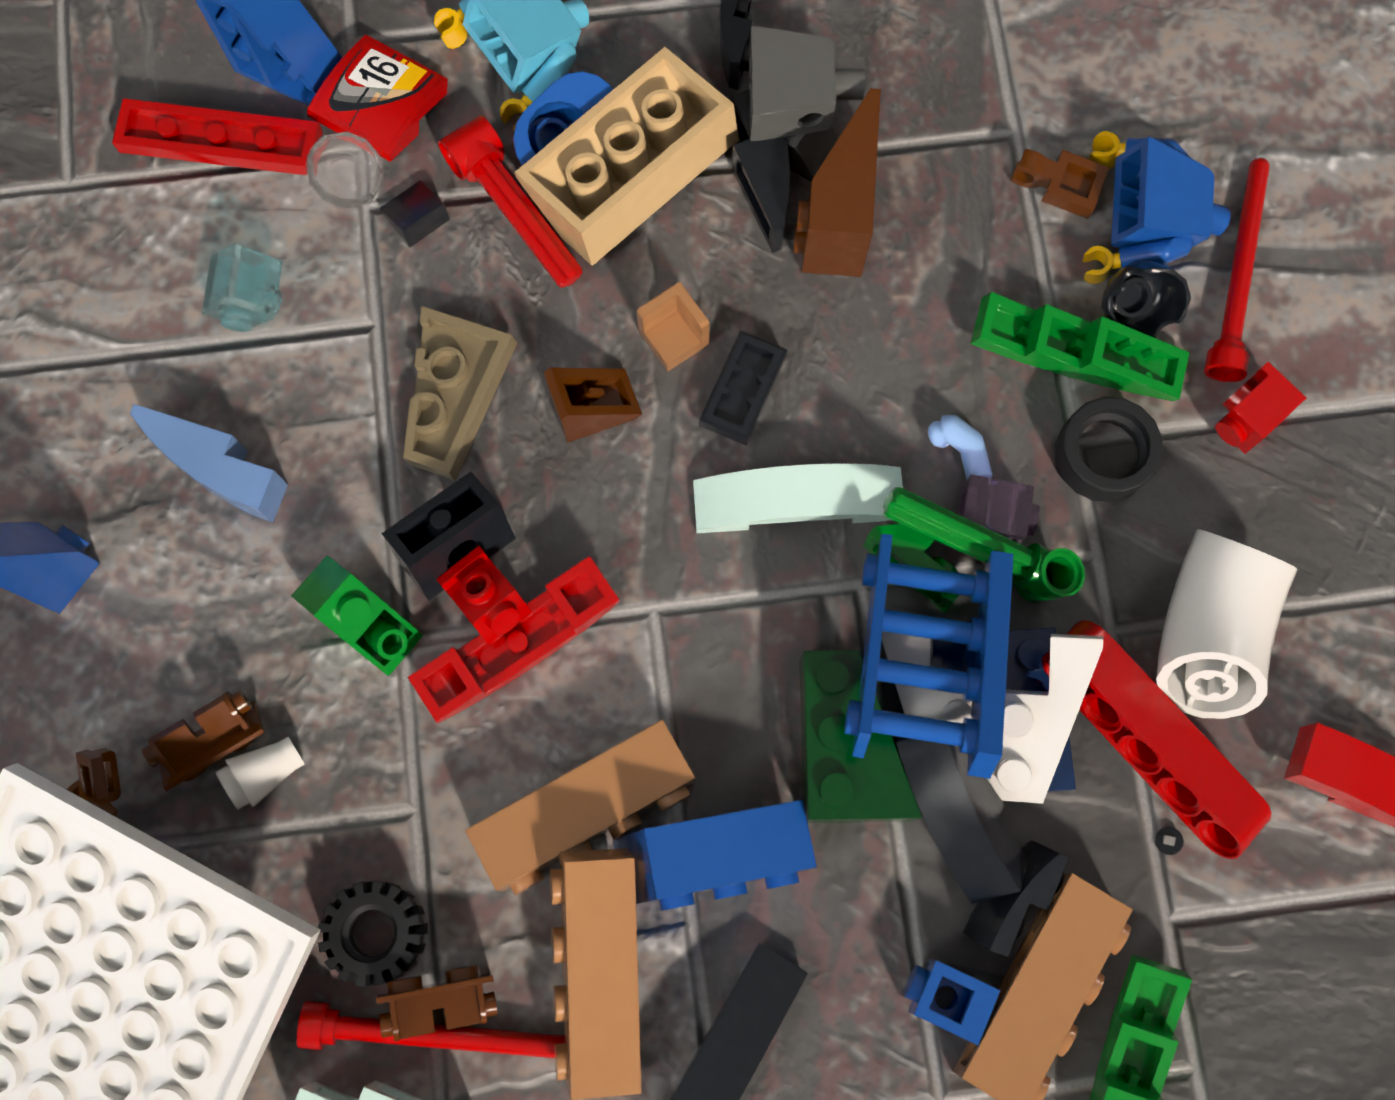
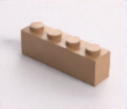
(580, 807)
(598, 973)
(1044, 992)

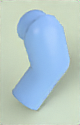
(964, 439)

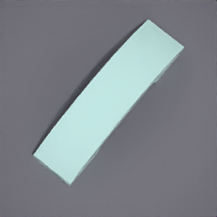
(793, 495)

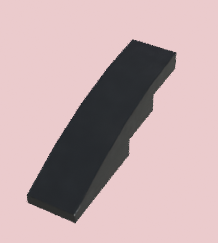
(742, 1029)

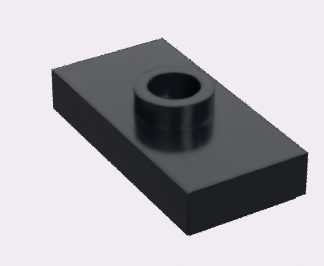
(743, 387)

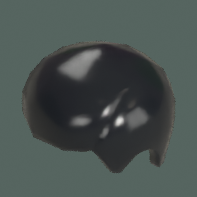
(1146, 297)

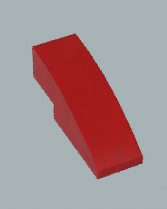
(1344, 770)

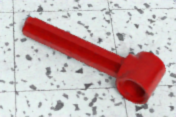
(477, 155)

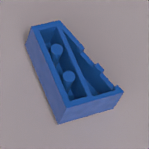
(273, 44)

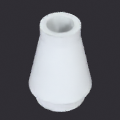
(258, 772)

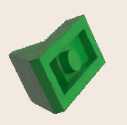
(910, 549)

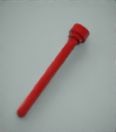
(1228, 357)
(324, 1026)

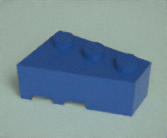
(720, 854)

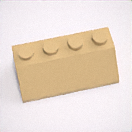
(629, 154)

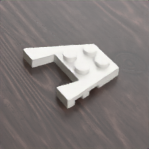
(1034, 721)

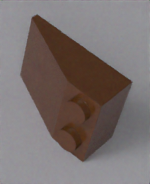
(838, 218)

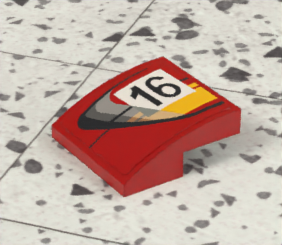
(377, 96)

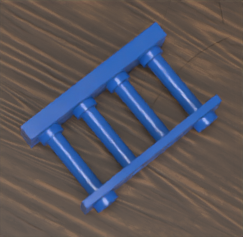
(982, 684)

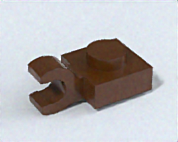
(1069, 181)

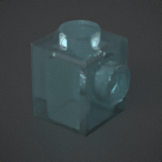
(242, 288)

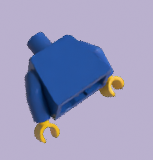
(1158, 204)

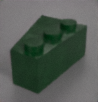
(834, 782)

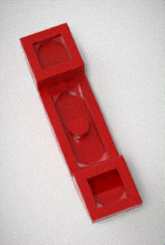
(479, 669)

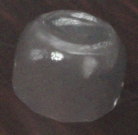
(344, 170)

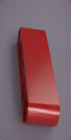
(1169, 750)

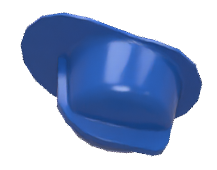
(556, 110)

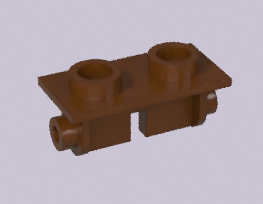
(227, 727)
(413, 1003)

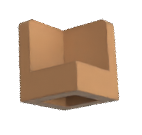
(673, 326)

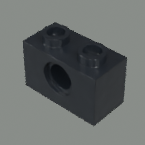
(447, 531)

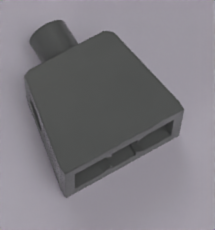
(795, 83)

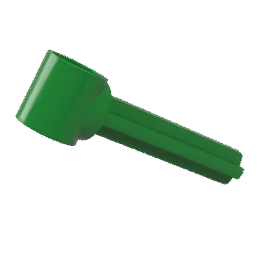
(978, 541)

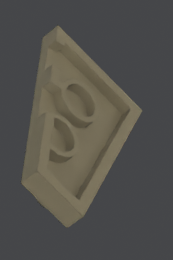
(454, 386)

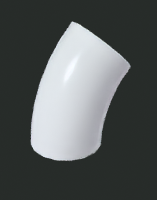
(1222, 627)

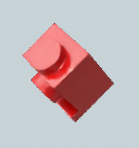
(1258, 408)
(484, 595)

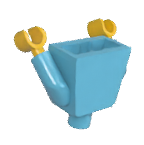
(523, 39)

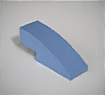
(214, 462)

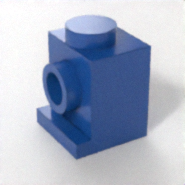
(970, 1006)

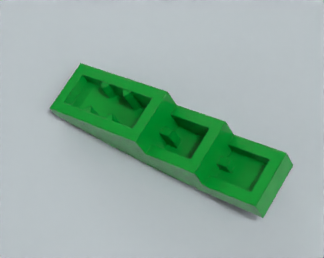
(1080, 349)
(1141, 1032)

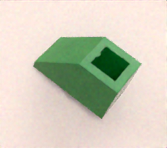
(357, 615)

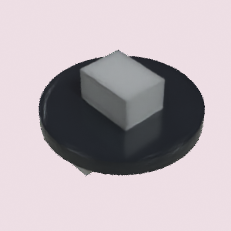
(1169, 841)

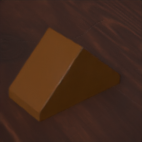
(591, 399)

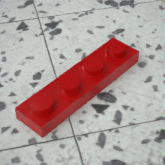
(215, 136)

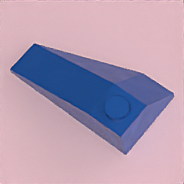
(43, 563)

